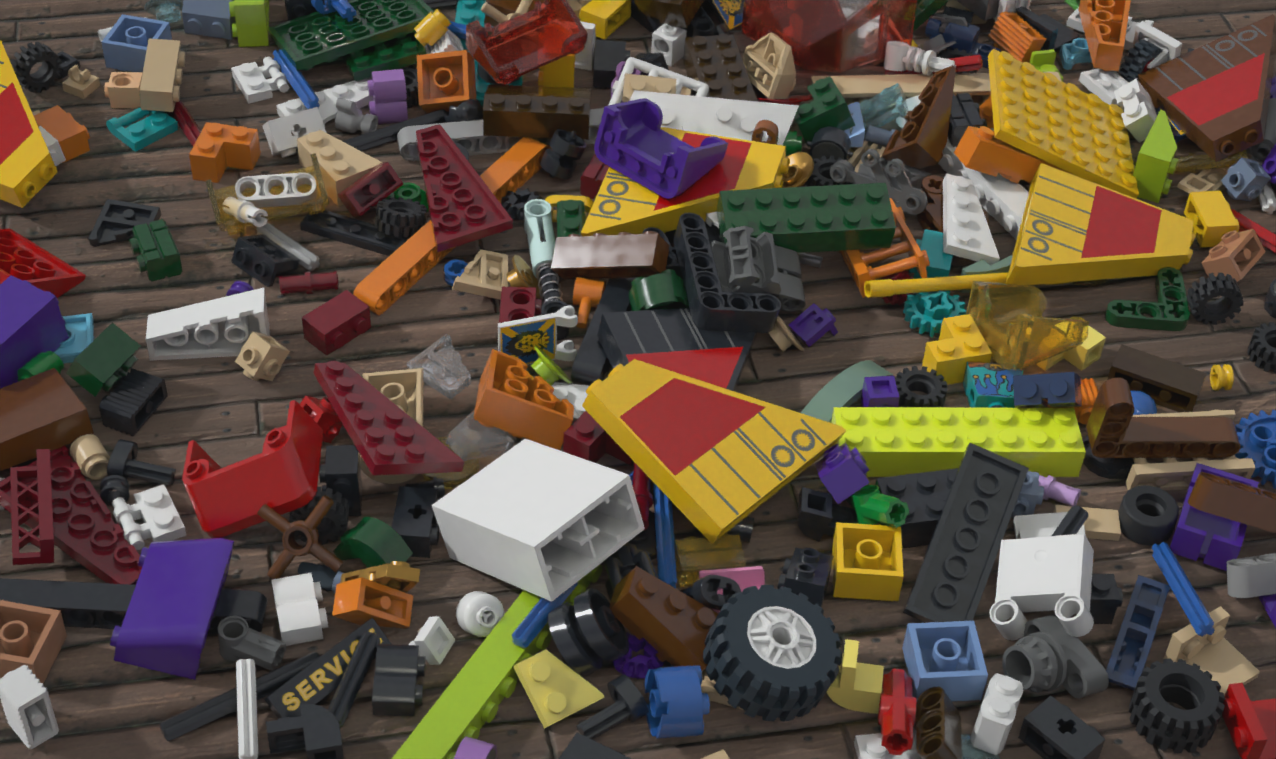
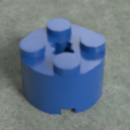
(676, 701)

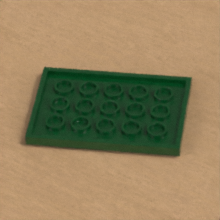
(329, 36)

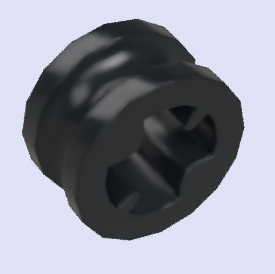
(111, 483)

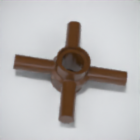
(291, 547)

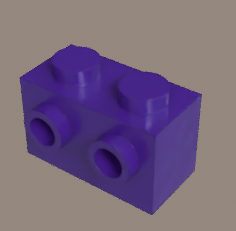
(842, 471)

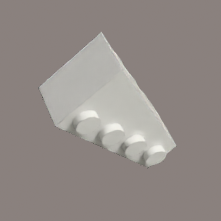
(207, 327)

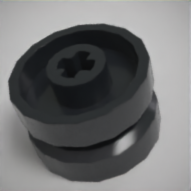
(587, 632)

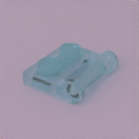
(884, 107)

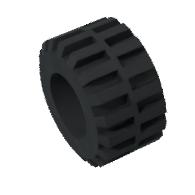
(1170, 725)

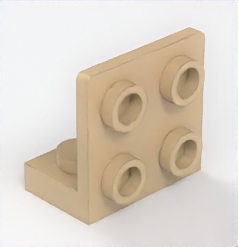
(1212, 653)

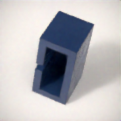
(1060, 390)

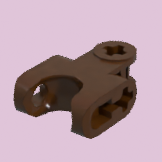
(932, 216)

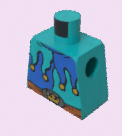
(989, 385)

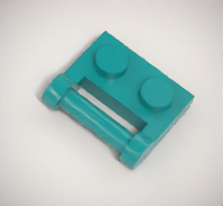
(143, 132)

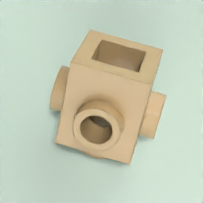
(261, 357)

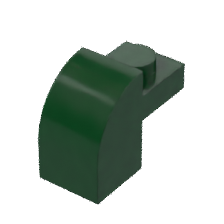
(372, 543)

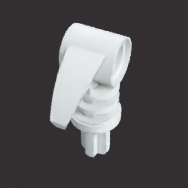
(902, 57)

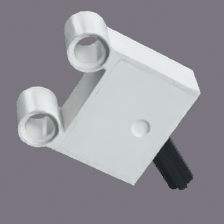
(1046, 577)

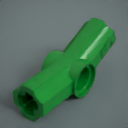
(877, 508)

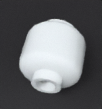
(479, 613)

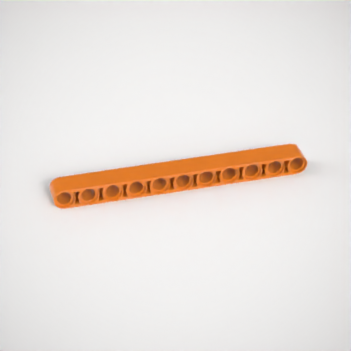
(419, 252)

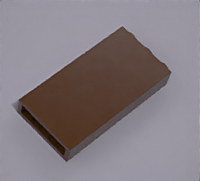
(39, 415)

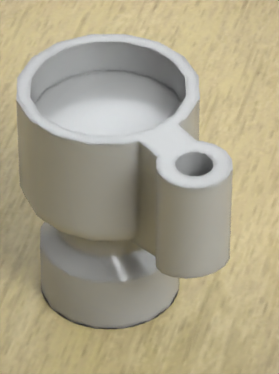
(351, 118)

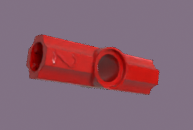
(897, 712)

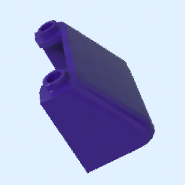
(638, 148)
(173, 605)

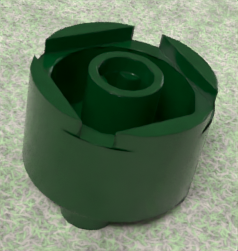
(658, 292)

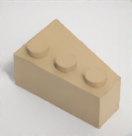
(162, 75)

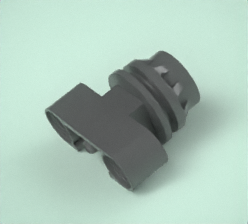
(1053, 658)

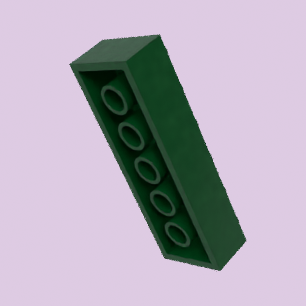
(813, 216)

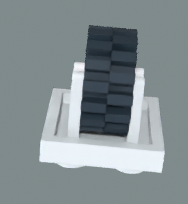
(1148, 51)

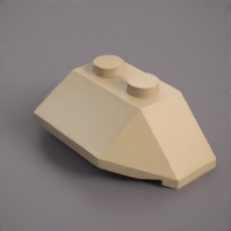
(771, 66)

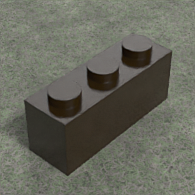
(1163, 380)

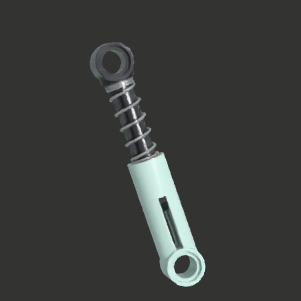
(536, 225)

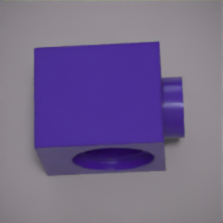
(879, 392)

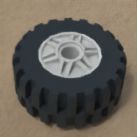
(772, 653)

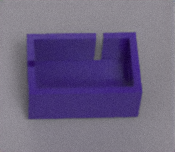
(1207, 534)

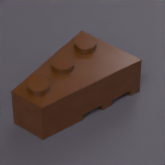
(663, 617)

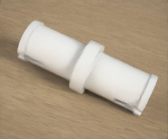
(245, 211)

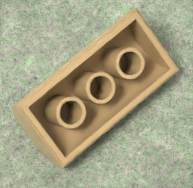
(406, 391)

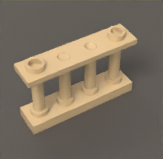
(1176, 474)

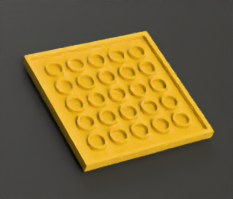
(1060, 124)

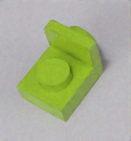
(1044, 61)

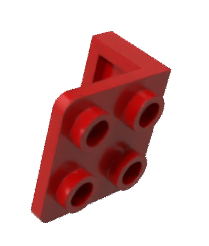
(1250, 723)

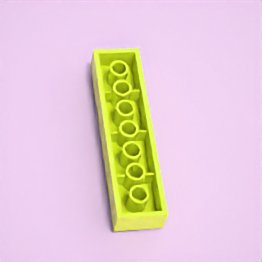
(935, 438)

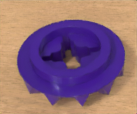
(639, 665)

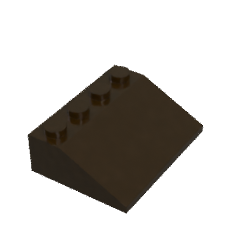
(535, 111)

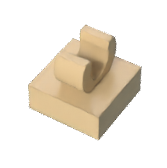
(80, 82)

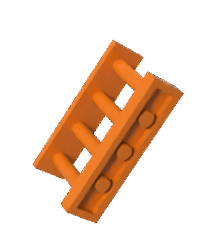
(858, 261)

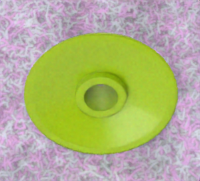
(548, 369)

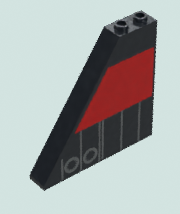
(676, 344)

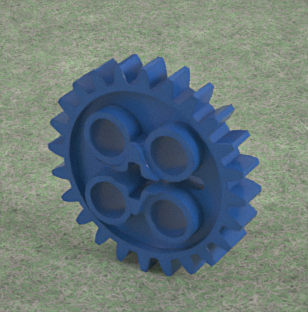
(1258, 442)

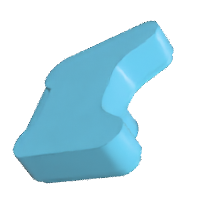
(1074, 53)

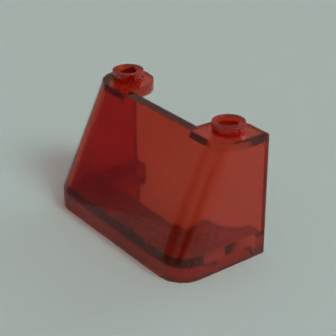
(526, 40)

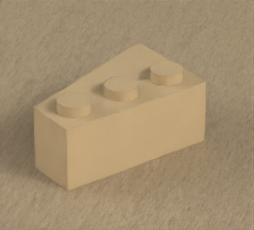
(337, 161)

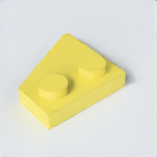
(554, 688)

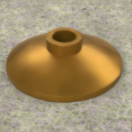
(799, 170)

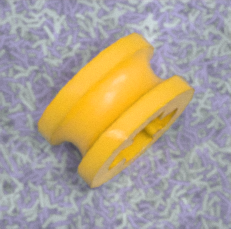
(1221, 377)

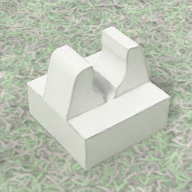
(434, 640)

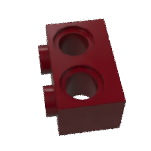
(519, 303)

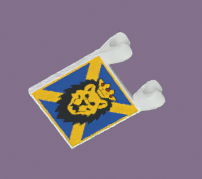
(521, 335)

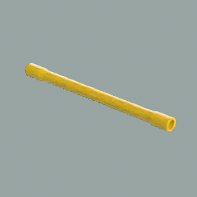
(889, 287)

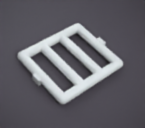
(656, 71)

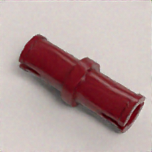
(309, 283)

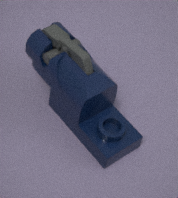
(958, 30)

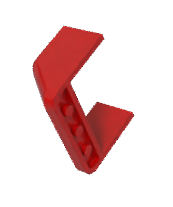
(279, 476)

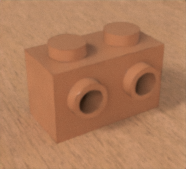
(1234, 254)

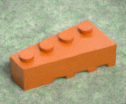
(1105, 30)
(991, 156)

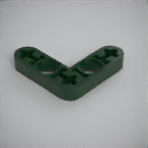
(1120, 311)

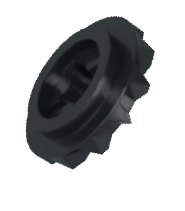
(511, 200)

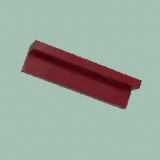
(43, 506)

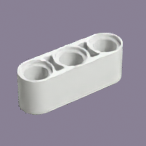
(288, 197)

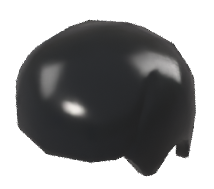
(465, 111)

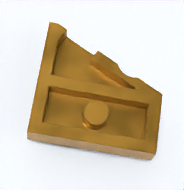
(394, 575)

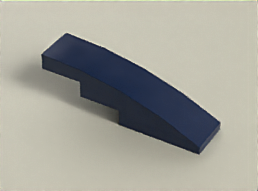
(1137, 632)

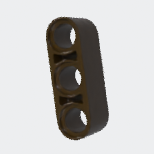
(937, 726)

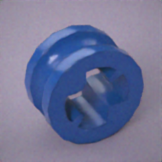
(453, 269)

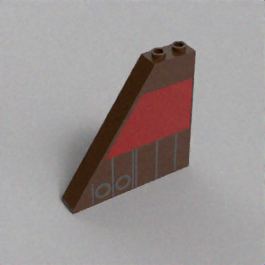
(1219, 89)

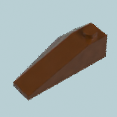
(927, 125)

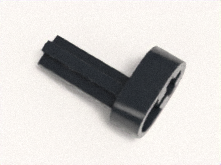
(124, 463)
(706, 589)
(628, 706)

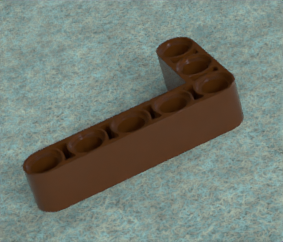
(1119, 435)
(1234, 501)

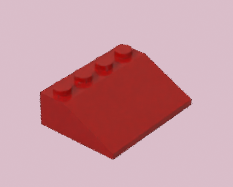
(34, 264)

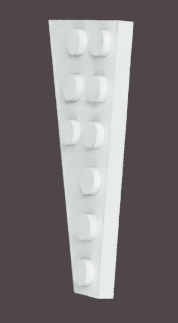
(719, 115)

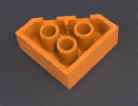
(521, 403)

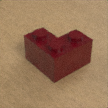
(590, 441)

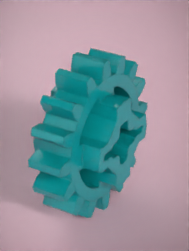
(929, 308)

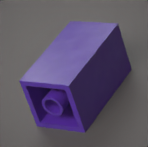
(27, 326)

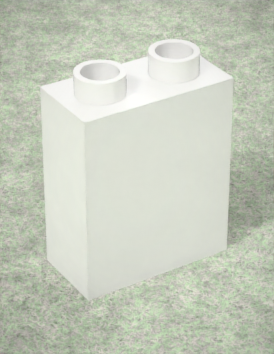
(539, 518)

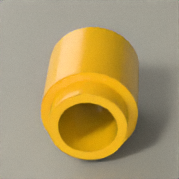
(432, 28)

